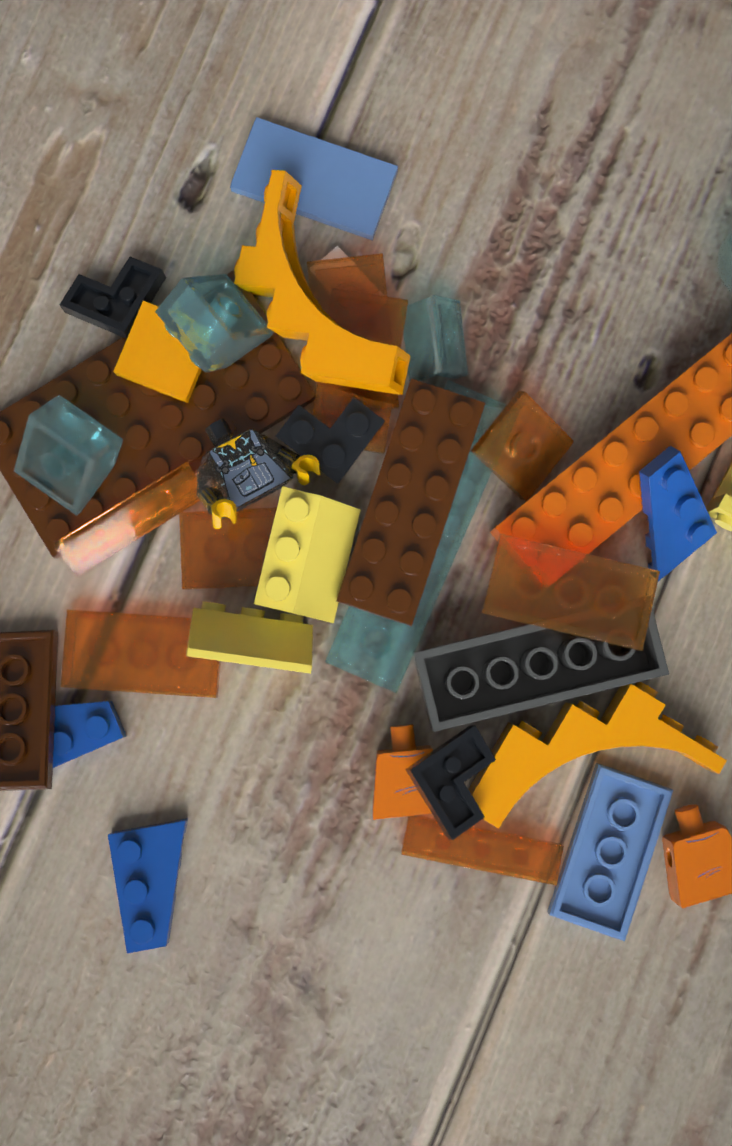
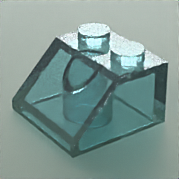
(212, 321)
(66, 453)

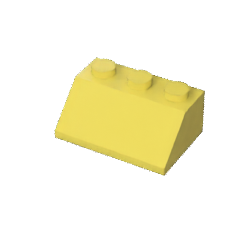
(307, 555)
(250, 638)

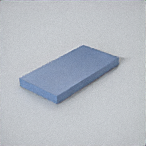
(336, 182)
(610, 852)

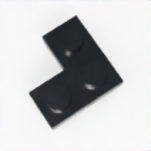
(118, 305)
(336, 446)
(442, 778)

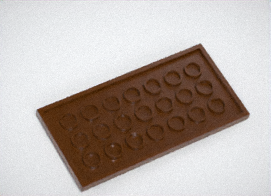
(154, 427)

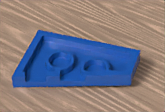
(674, 511)
(84, 728)
(146, 878)

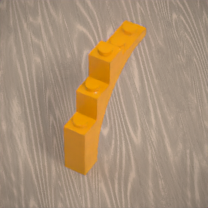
(295, 313)
(576, 732)

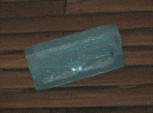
(435, 339)

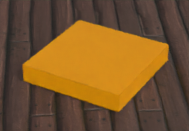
(156, 357)

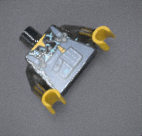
(245, 470)

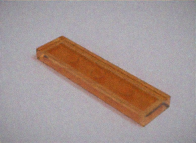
(129, 520)
(484, 850)

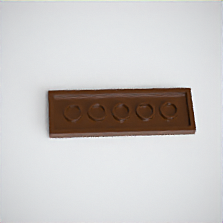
(411, 502)

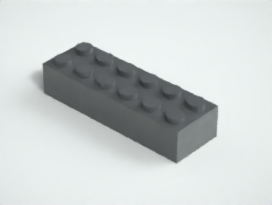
(526, 670)

